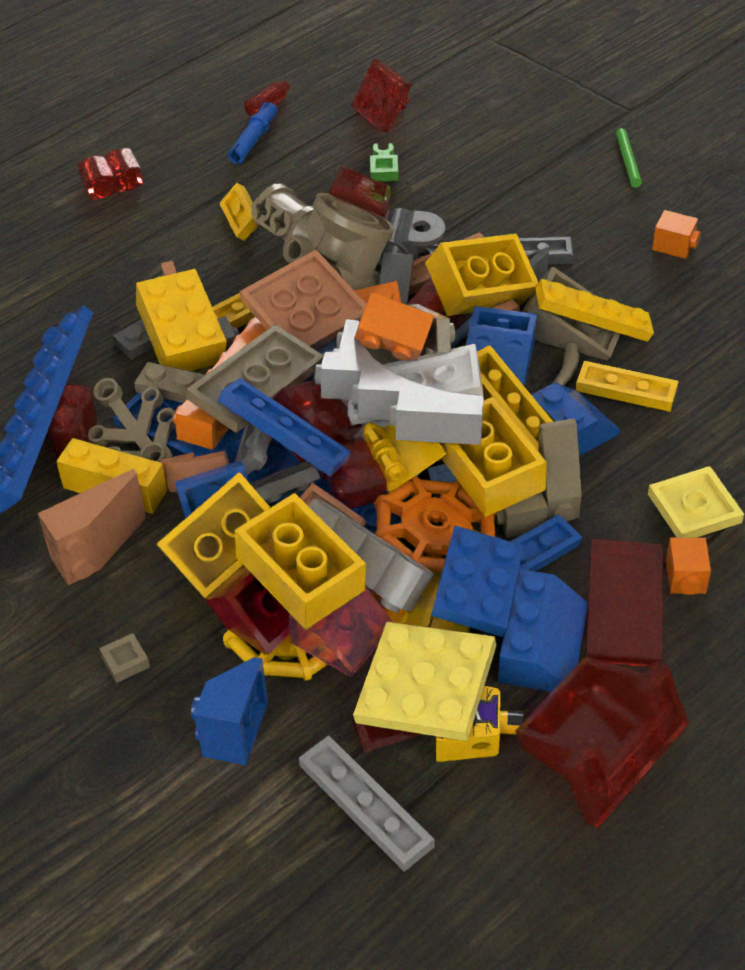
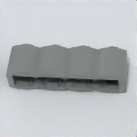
(388, 570)

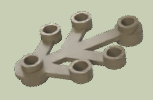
(135, 430)

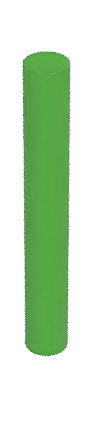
(628, 157)

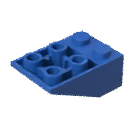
(508, 333)

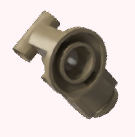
(339, 230)

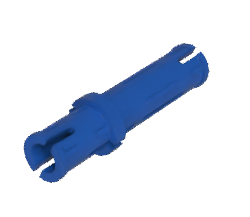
(257, 126)

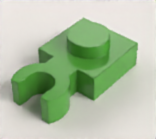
(384, 164)

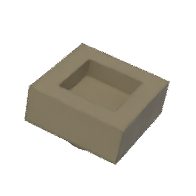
(124, 657)

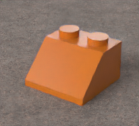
(393, 327)

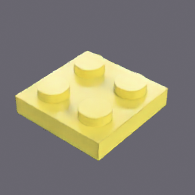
(695, 503)

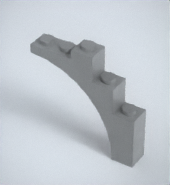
(413, 408)

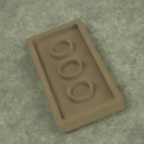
(266, 363)

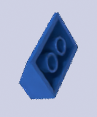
(541, 632)

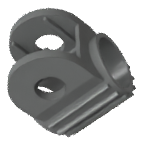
(410, 232)

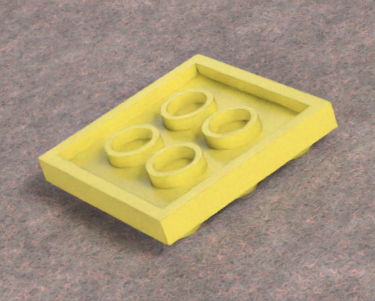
(425, 681)

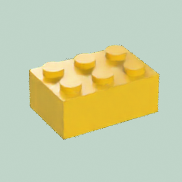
(481, 273)
(180, 321)
(501, 468)
(205, 540)
(300, 560)

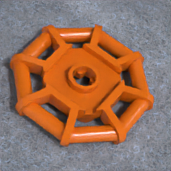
(452, 509)

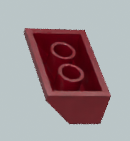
(250, 611)

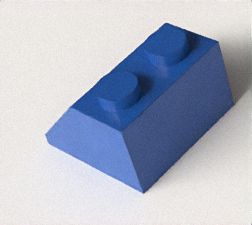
(565, 403)
(231, 712)

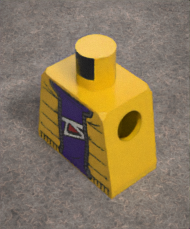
(485, 731)

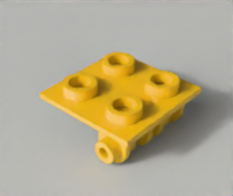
(400, 458)

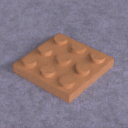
(304, 300)

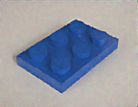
(478, 581)

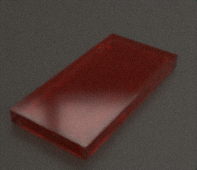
(361, 191)
(625, 603)

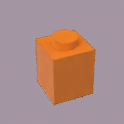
(676, 234)
(688, 566)

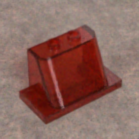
(604, 731)

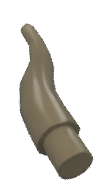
(570, 364)

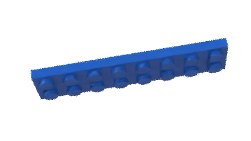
(38, 404)

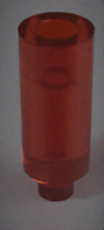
(272, 93)

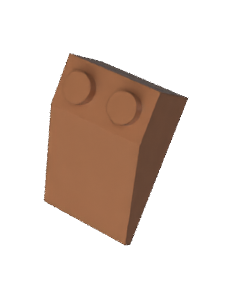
(92, 525)

